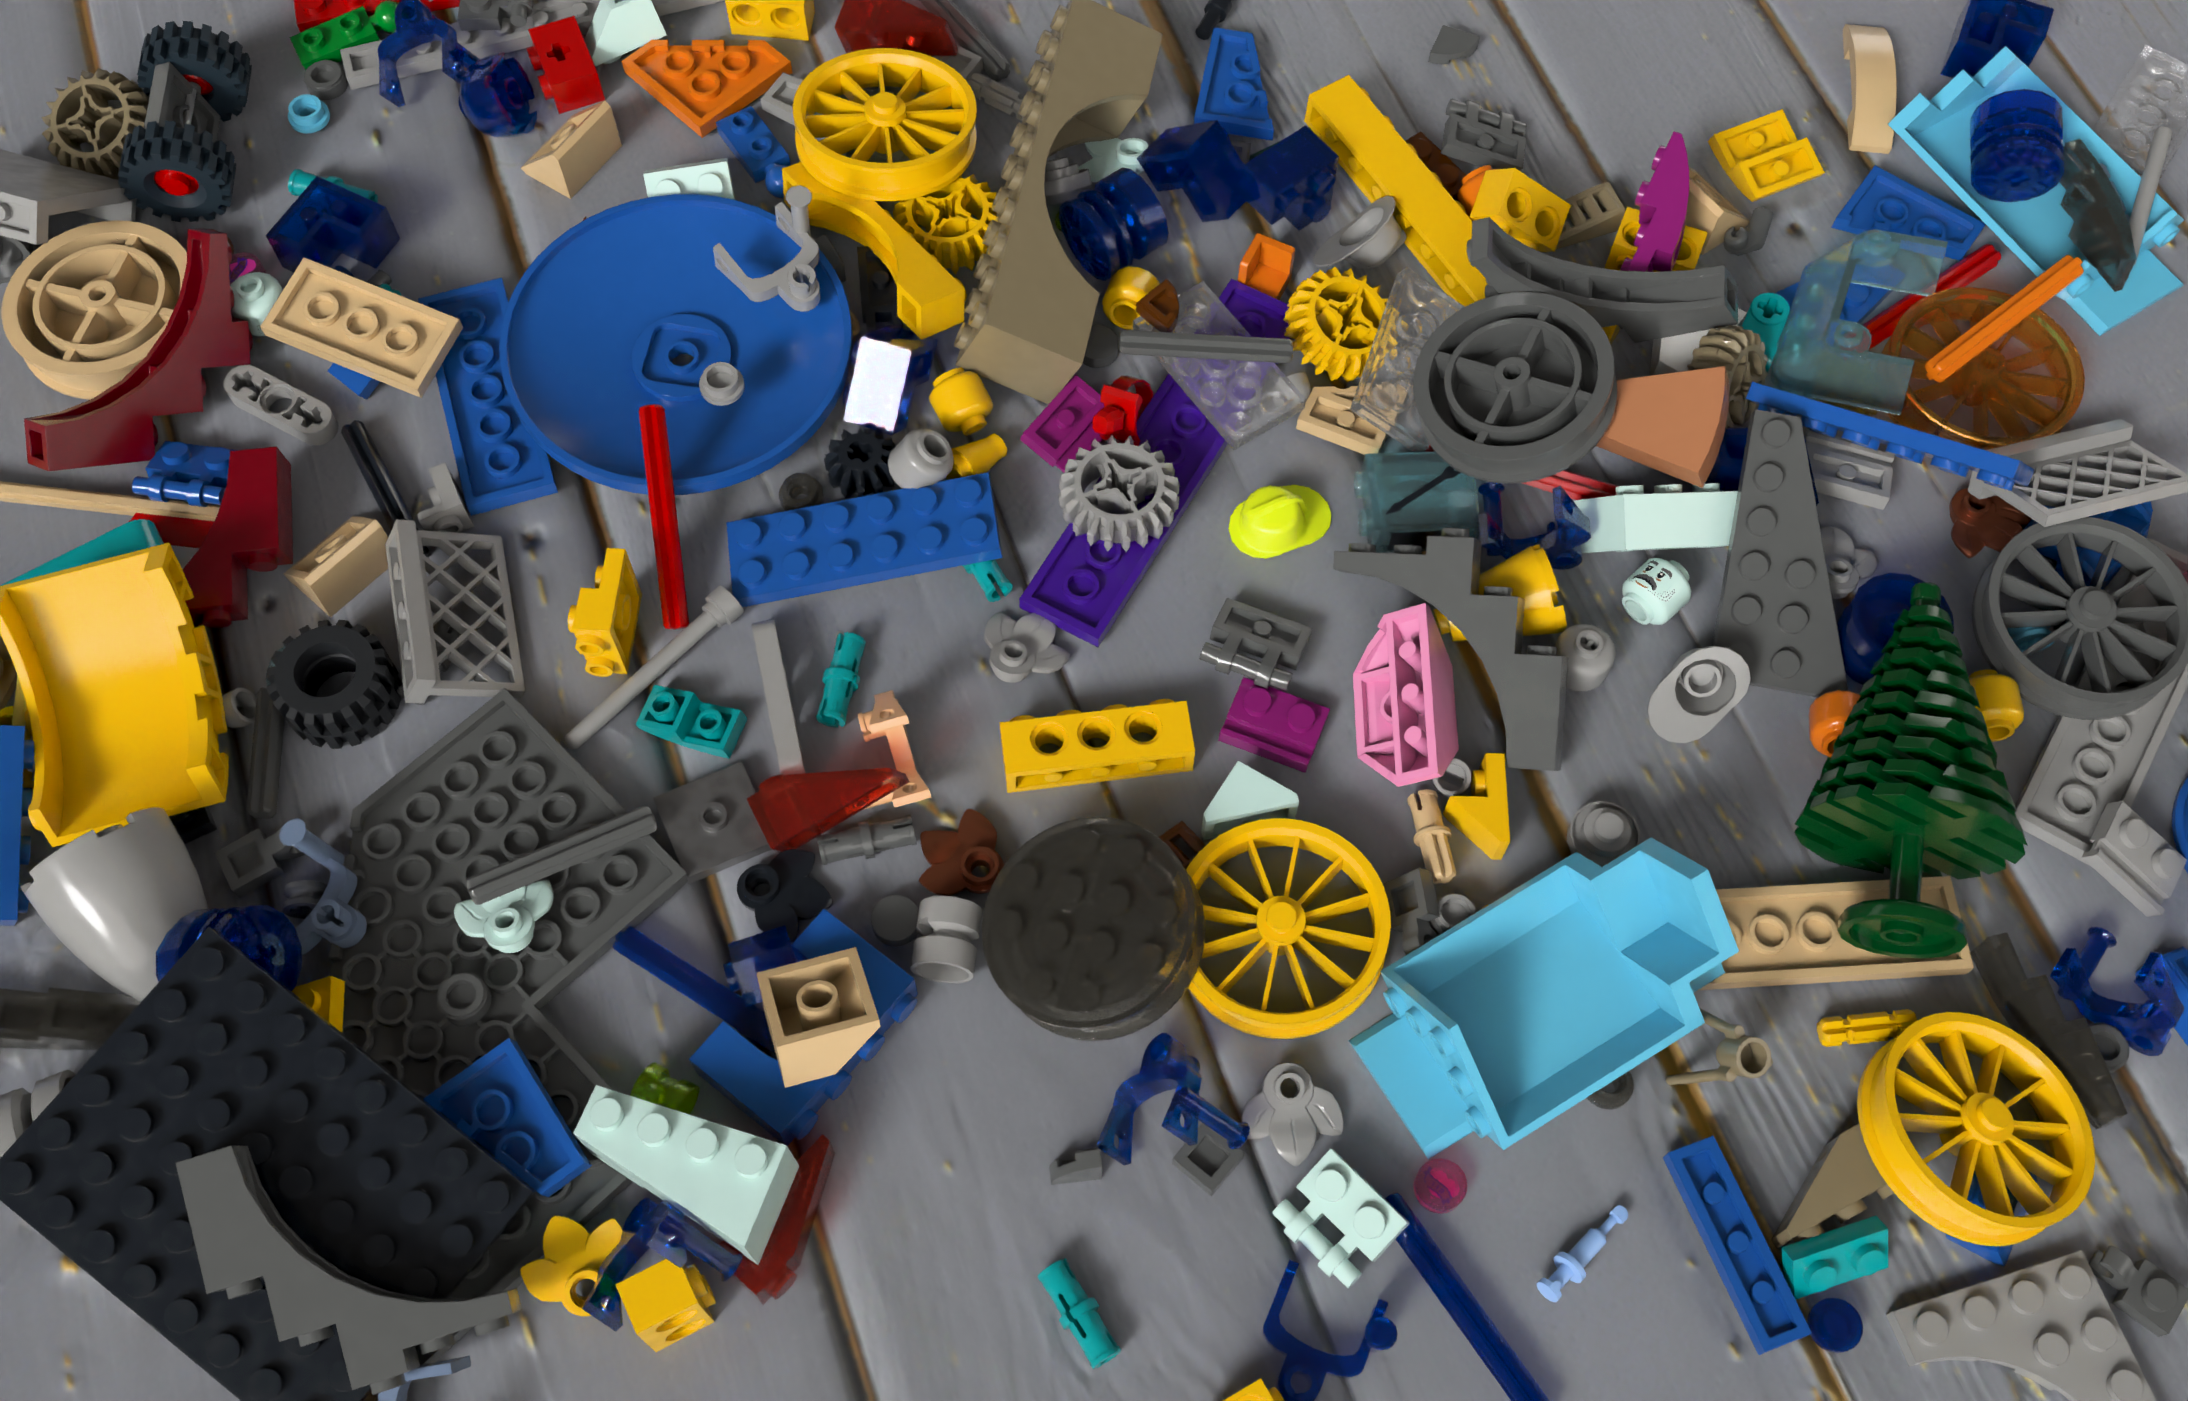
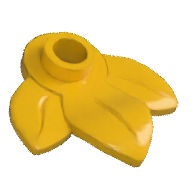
(568, 1258)

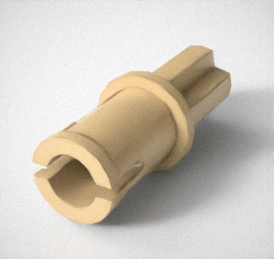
(1432, 836)

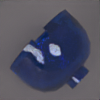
(497, 97)

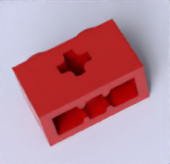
(566, 65)

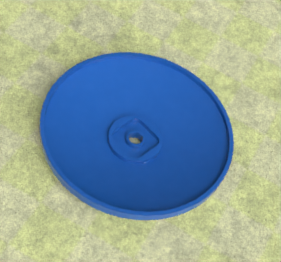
(633, 291)

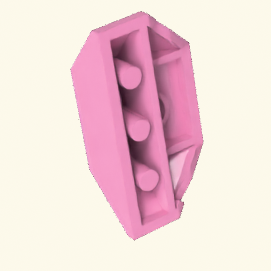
(1406, 699)

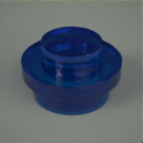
(1835, 1325)

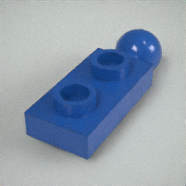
(755, 148)

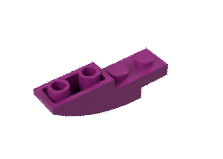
(1662, 210)

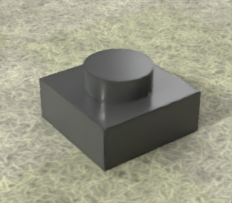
(1209, 1160)

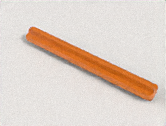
(2003, 318)

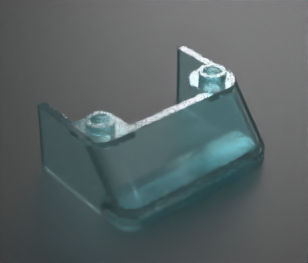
(1830, 355)

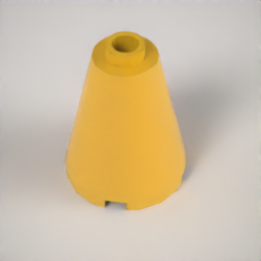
(1532, 580)

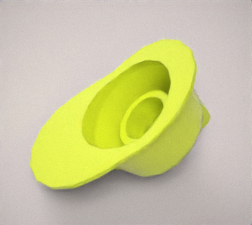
(1279, 520)

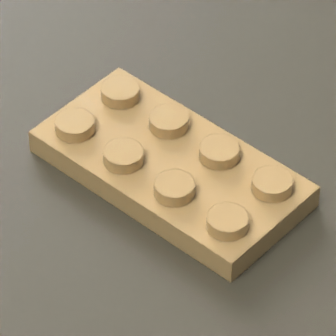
(362, 327)

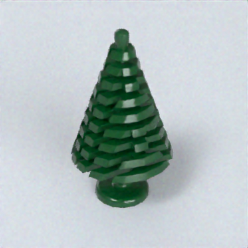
(1913, 789)

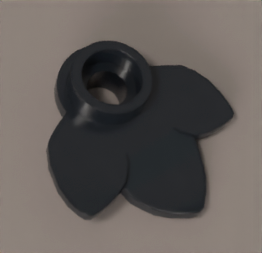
(791, 895)

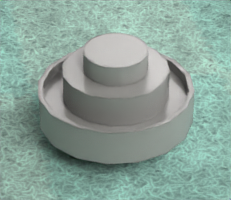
(1064, 180)
(1602, 832)

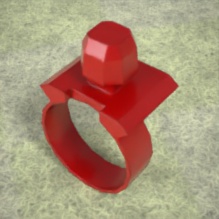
(1122, 409)

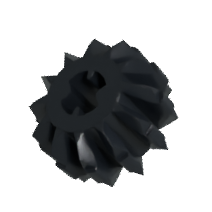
(859, 462)

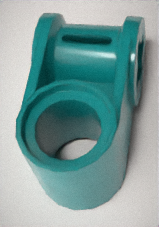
(1767, 318)

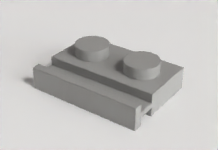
(1850, 470)
(2134, 858)

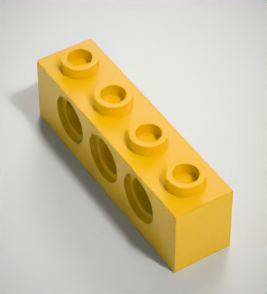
(1078, 763)

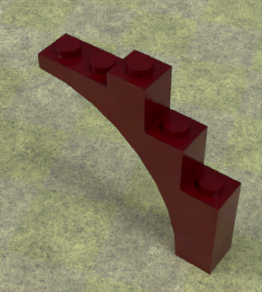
(168, 381)
(248, 533)

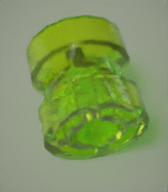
(660, 1088)

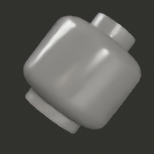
(920, 459)
(1589, 655)

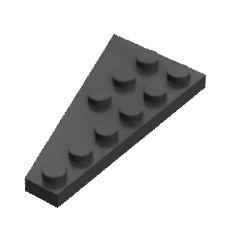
(1776, 577)

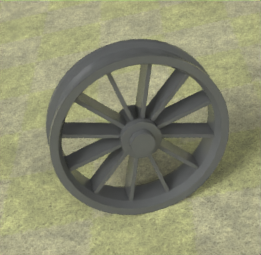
(2084, 617)

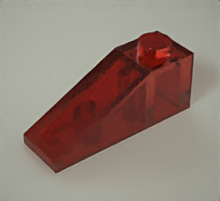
(893, 25)
(803, 805)
(792, 1229)

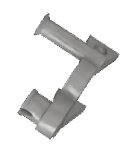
(797, 279)

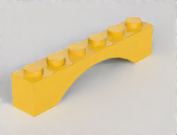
(926, 292)

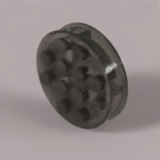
(1093, 929)

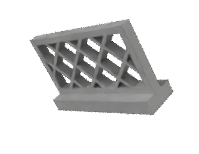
(2085, 455)
(415, 621)

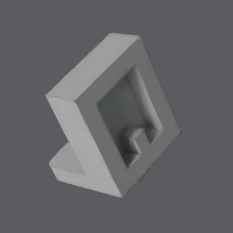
(449, 506)

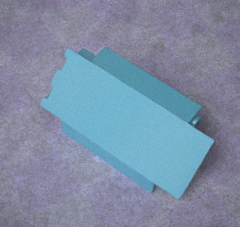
(1546, 995)

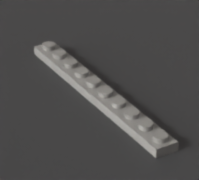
(362, 61)

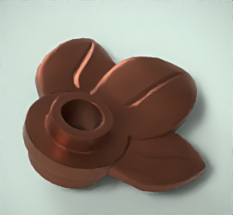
(1989, 525)
(957, 854)

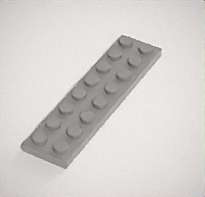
(2100, 759)

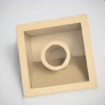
(817, 1014)

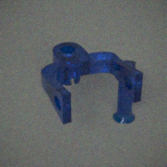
(416, 27)
(1560, 544)
(2143, 1025)
(1162, 1069)
(665, 1232)
(1313, 1363)

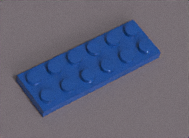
(1900, 440)
(491, 447)
(863, 540)

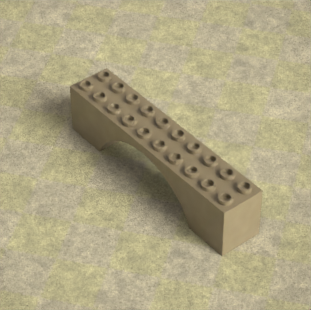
(1030, 301)

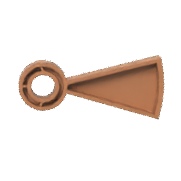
(1671, 422)

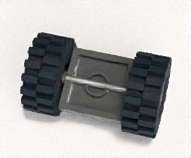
(176, 156)

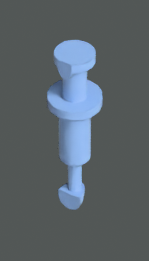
(1571, 1265)

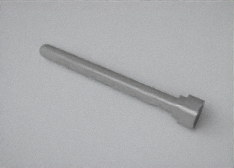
(718, 610)

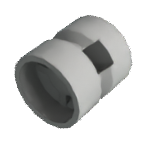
(945, 945)

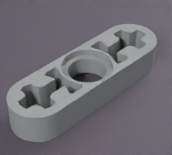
(287, 420)

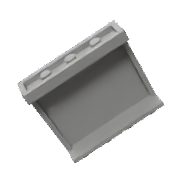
(38, 188)

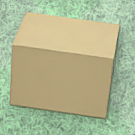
(576, 150)
(1711, 212)
(342, 564)

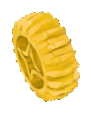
(945, 214)
(1331, 318)

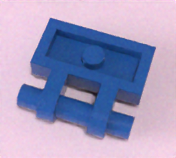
(186, 474)

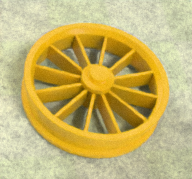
(885, 124)
(1284, 925)
(1976, 1129)

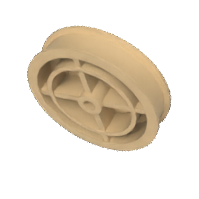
(93, 303)

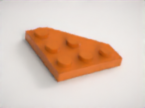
(705, 78)

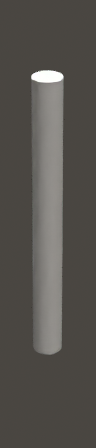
(2148, 185)

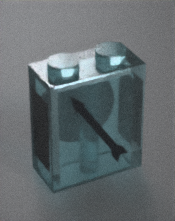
(1413, 499)

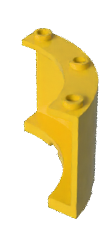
(115, 693)

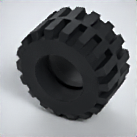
(314, 659)

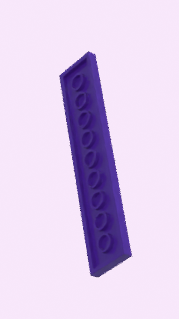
(1088, 586)

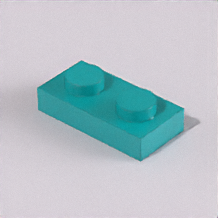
(1835, 1257)

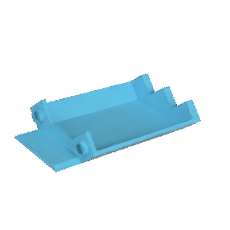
(2040, 226)

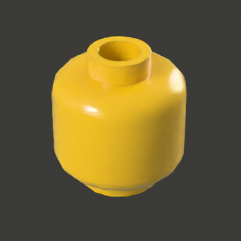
(1123, 293)
(961, 401)
(1998, 702)

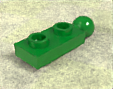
(342, 32)

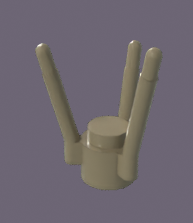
(1736, 1055)

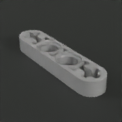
(778, 698)

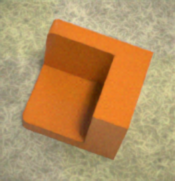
(1267, 266)

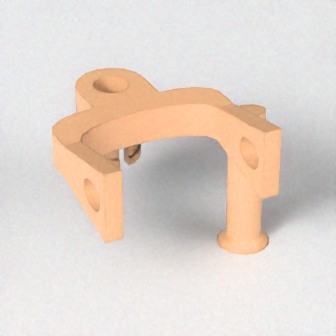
(890, 720)

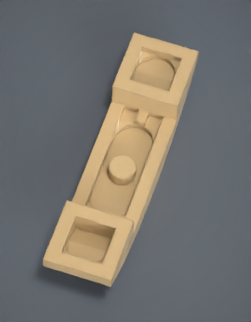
(1871, 88)

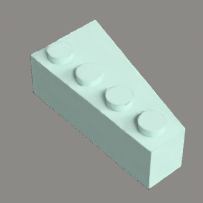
(705, 1169)

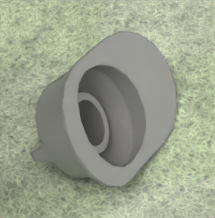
(1366, 240)
(1698, 693)

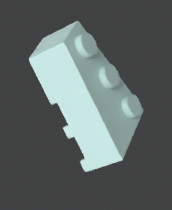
(1659, 519)

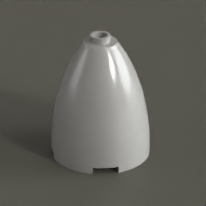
(118, 896)

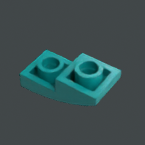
(691, 723)

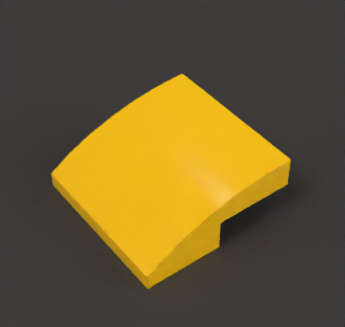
(1765, 156)

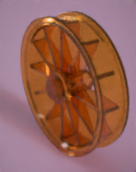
(1989, 378)

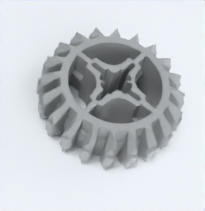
(1111, 507)

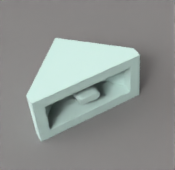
(1247, 798)

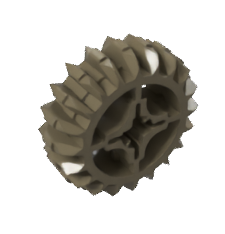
(84, 116)
(1744, 361)

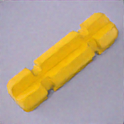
(1863, 1027)

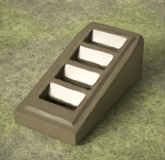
(1603, 210)

